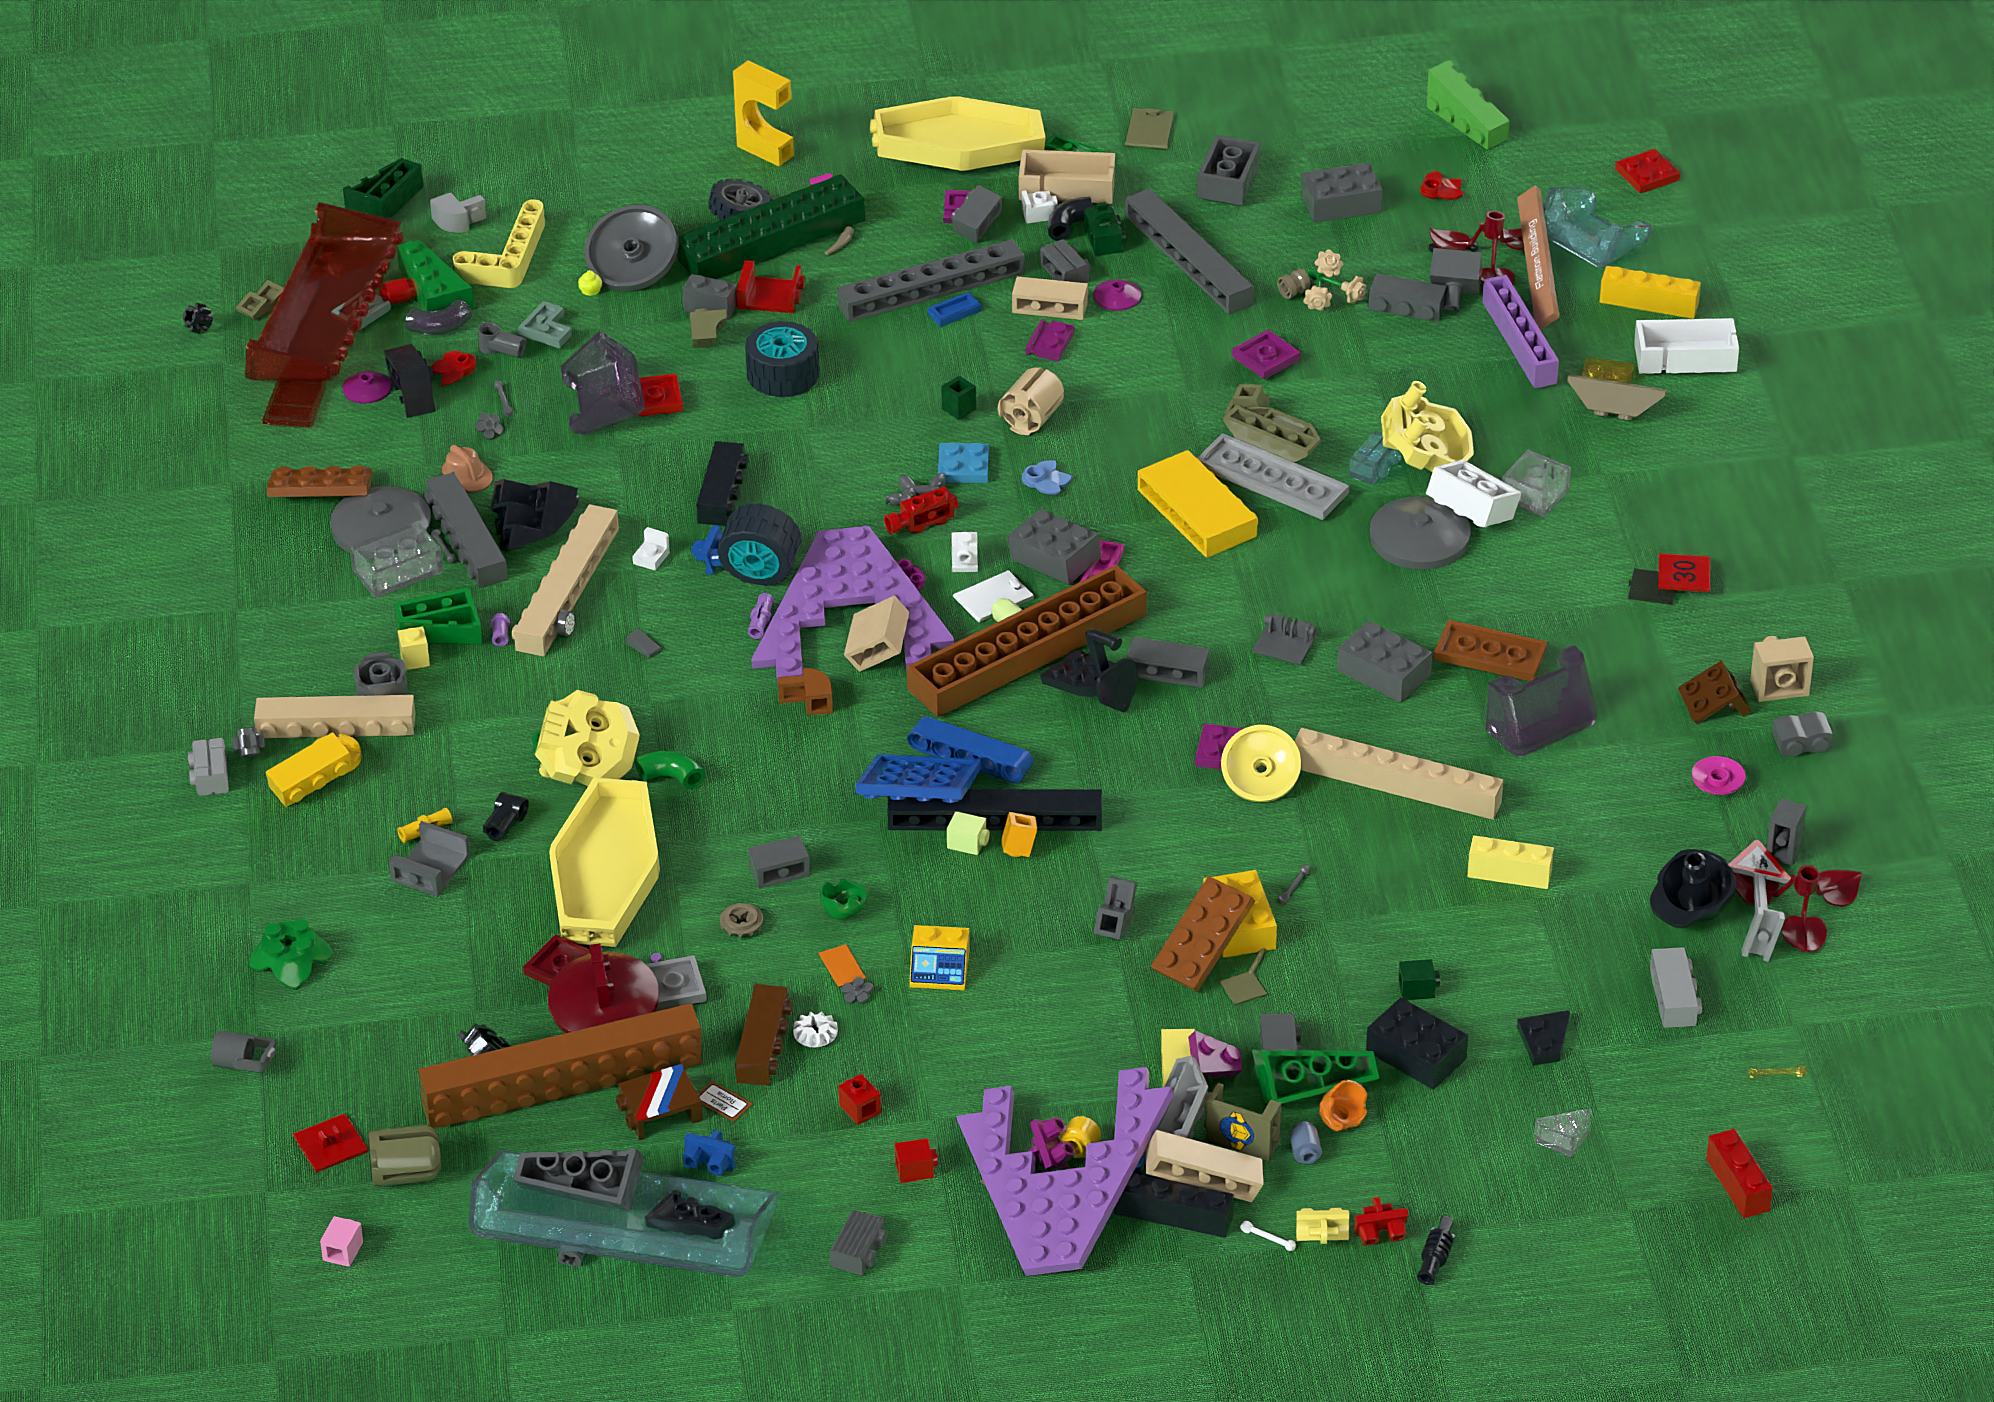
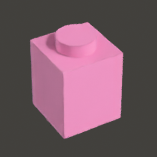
(341, 1241)

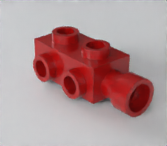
(922, 511)

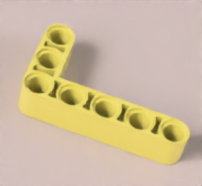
(510, 267)

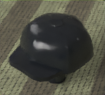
(1692, 888)

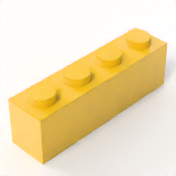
(1650, 292)

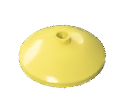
(1261, 747)

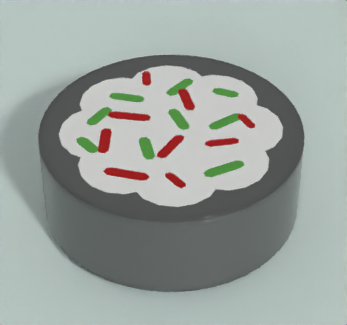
(565, 623)

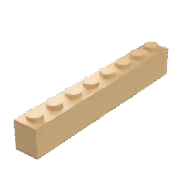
(565, 579)
(1399, 774)

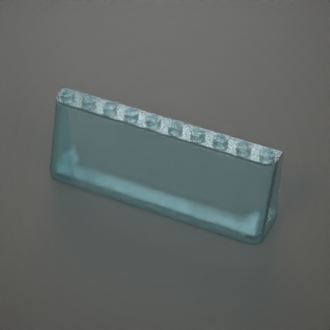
(529, 1217)

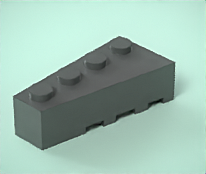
(590, 1177)

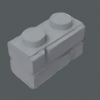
(209, 767)

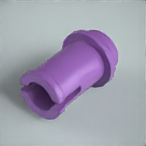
(500, 625)

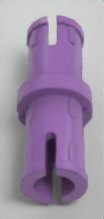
(760, 615)

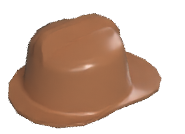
(468, 468)

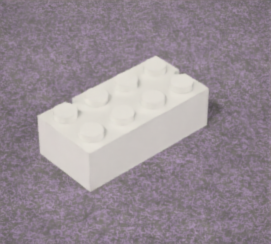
(1686, 346)

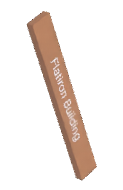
(1538, 257)

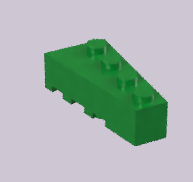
(433, 279)
(1298, 1074)

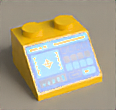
(939, 957)

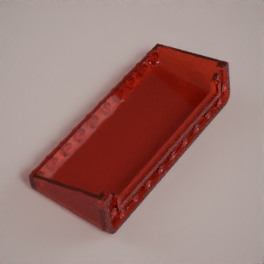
(337, 266)

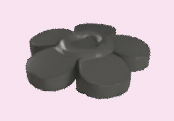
(489, 425)
(858, 991)

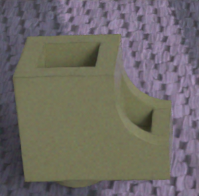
(705, 325)
(1248, 396)

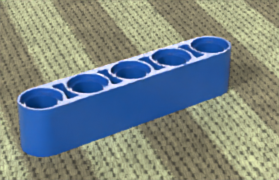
(952, 741)

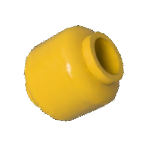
(1079, 1133)

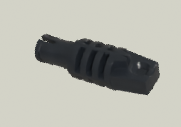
(1436, 1250)

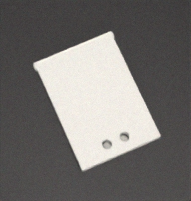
(981, 597)

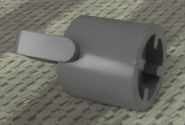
(237, 1051)

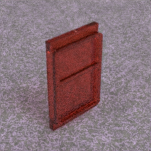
(294, 403)

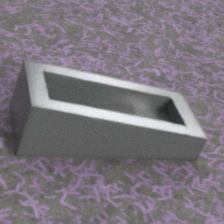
(643, 643)

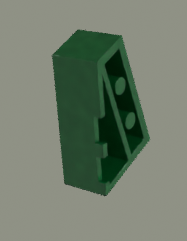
(387, 191)

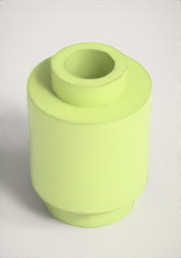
(1004, 608)

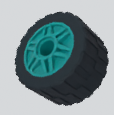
(782, 358)
(759, 544)

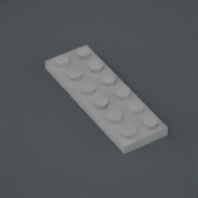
(1273, 476)

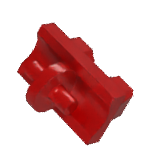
(1379, 1218)

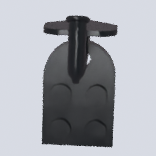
(1094, 674)

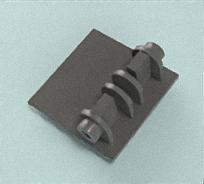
(1285, 640)

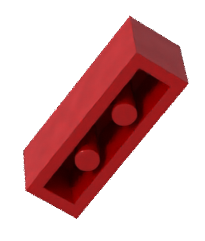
(1739, 1173)

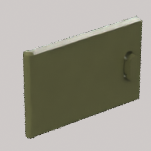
(1149, 128)

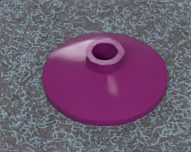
(1117, 295)
(366, 387)

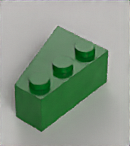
(444, 616)

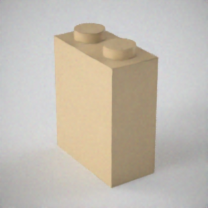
(876, 633)

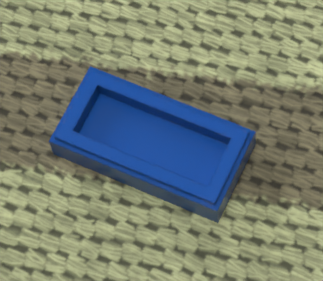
(954, 309)

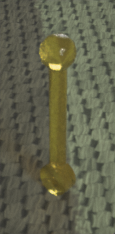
(1800, 1071)

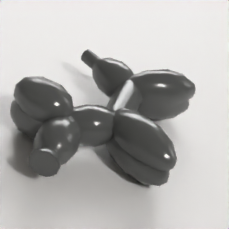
(909, 489)

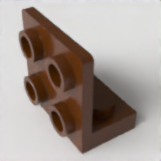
(1712, 692)

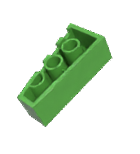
(1465, 107)

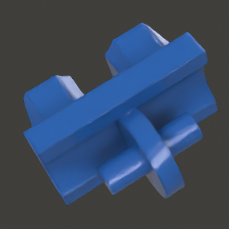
(707, 550)
(709, 1150)

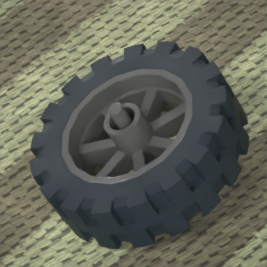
(735, 196)

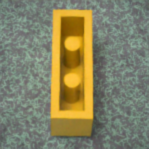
(309, 769)

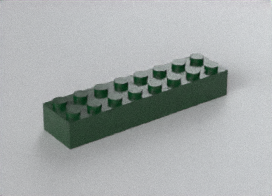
(771, 228)

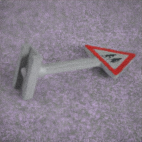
(1767, 923)

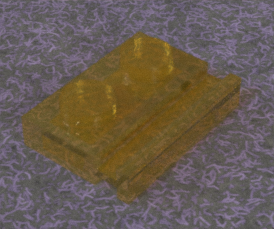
(1608, 370)

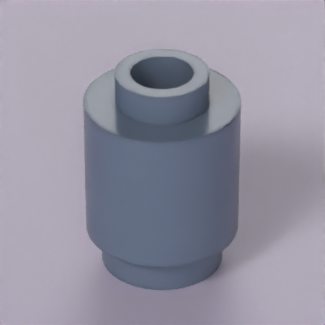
(1305, 1142)

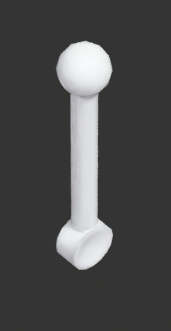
(1247, 1227)

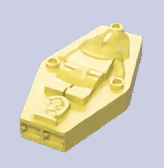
(957, 132)
(604, 861)

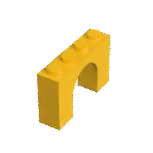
(753, 133)

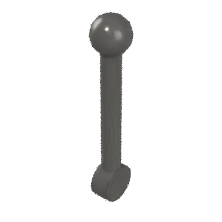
(508, 411)
(436, 534)
(1283, 899)

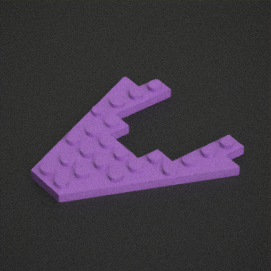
(845, 570)
(1062, 1212)

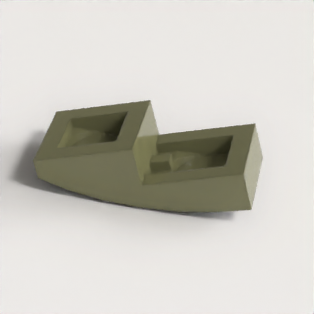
(262, 302)

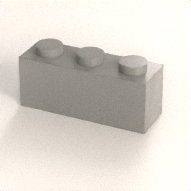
(1675, 987)

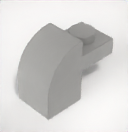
(456, 215)

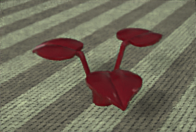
(1493, 230)
(1805, 932)

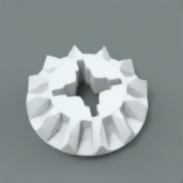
(807, 1035)

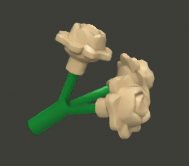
(1329, 265)

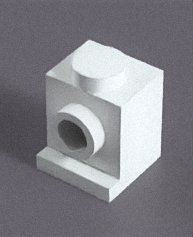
(1038, 206)
(964, 552)

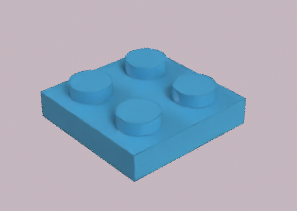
(964, 462)

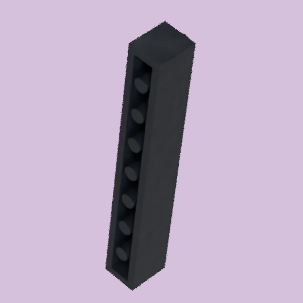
(1051, 808)

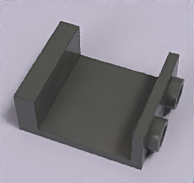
(432, 860)

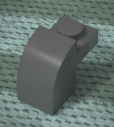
(1118, 910)

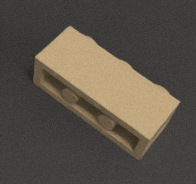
(1050, 298)

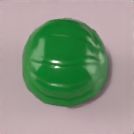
(842, 899)

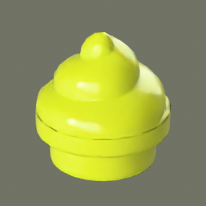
(590, 282)

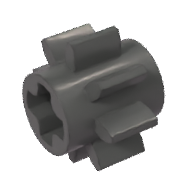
(248, 742)

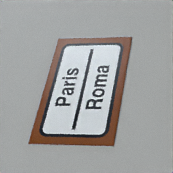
(723, 1101)

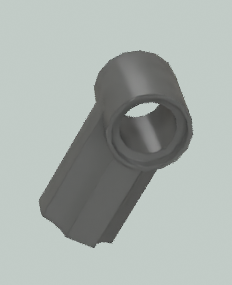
(493, 341)

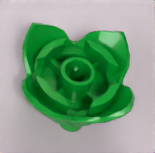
(290, 951)

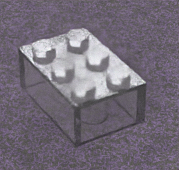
(396, 559)

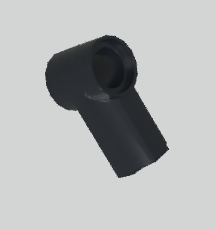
(506, 812)

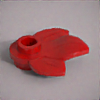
(1437, 186)
(454, 366)

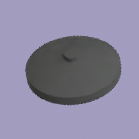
(631, 247)
(377, 513)
(1419, 533)

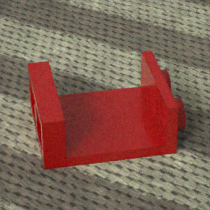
(769, 293)

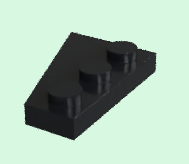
(689, 1217)

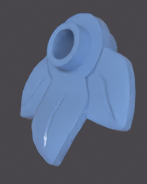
(1045, 477)

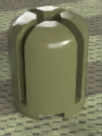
(404, 1155)

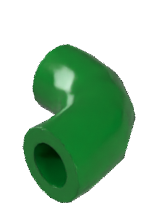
(670, 764)

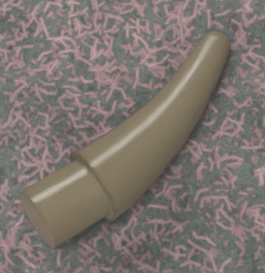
(843, 240)

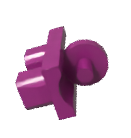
(1047, 1143)

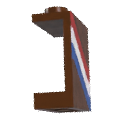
(658, 1096)

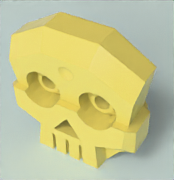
(1425, 431)
(608, 746)

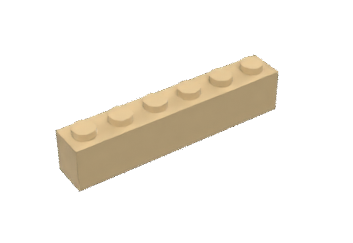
(337, 714)

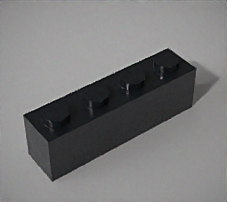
(721, 483)
(1176, 1205)

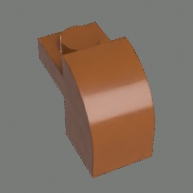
(810, 687)

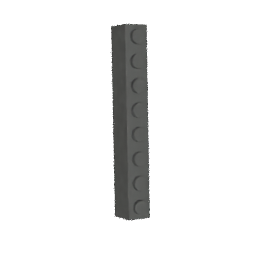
(1189, 251)

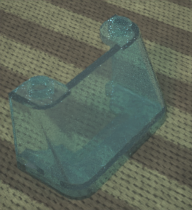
(1576, 228)

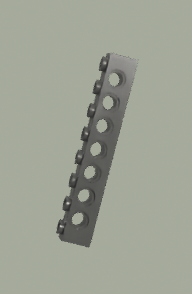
(930, 280)

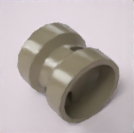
(1292, 284)

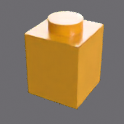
(1019, 834)

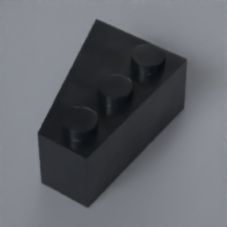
(412, 377)

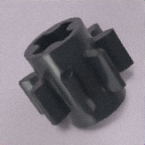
(197, 318)

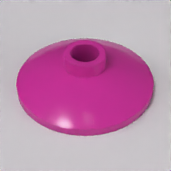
(1718, 775)

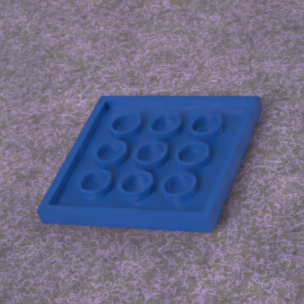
(918, 777)

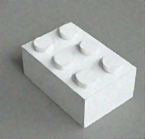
(1473, 493)

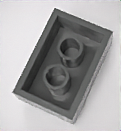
(1228, 170)
(1341, 192)
(1054, 546)
(1384, 661)

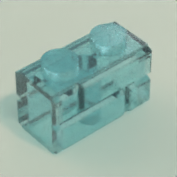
(1373, 460)

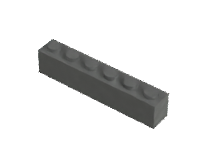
(465, 530)

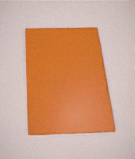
(841, 965)

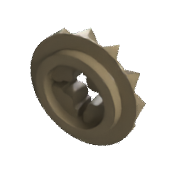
(738, 913)

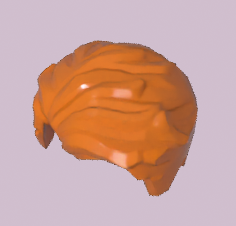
(1344, 1106)

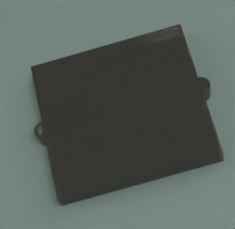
(1645, 588)

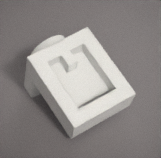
(653, 549)

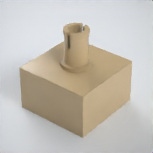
(1781, 668)

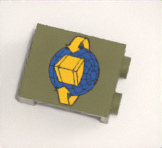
(1240, 1128)

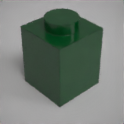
(958, 397)
(1418, 979)

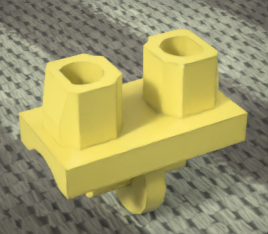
(1322, 1225)

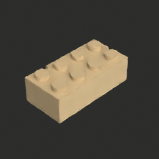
(1068, 174)

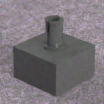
(1458, 272)

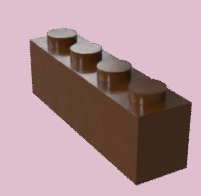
(762, 1034)

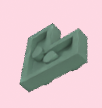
(543, 325)

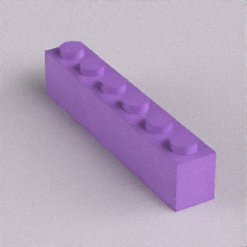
(1520, 331)

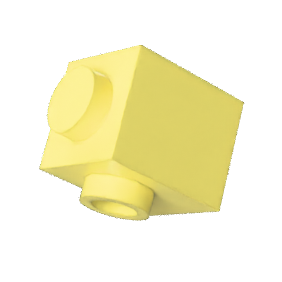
(413, 648)

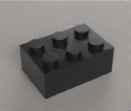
(1417, 1043)

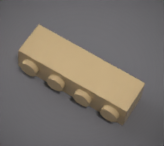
(1204, 1165)

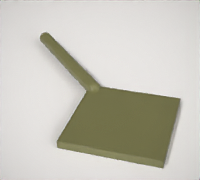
(1245, 986)

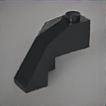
(530, 511)

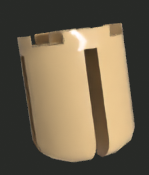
(1031, 400)

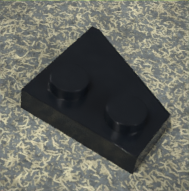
(1544, 1036)

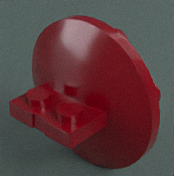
(601, 990)

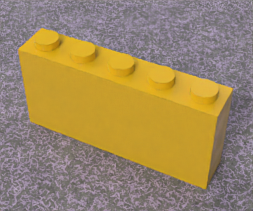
(1197, 503)

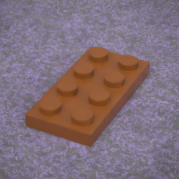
(319, 482)
(1490, 650)
(1202, 934)

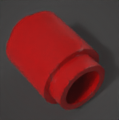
(398, 291)

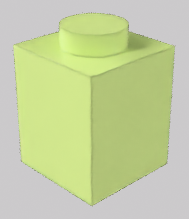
(967, 833)

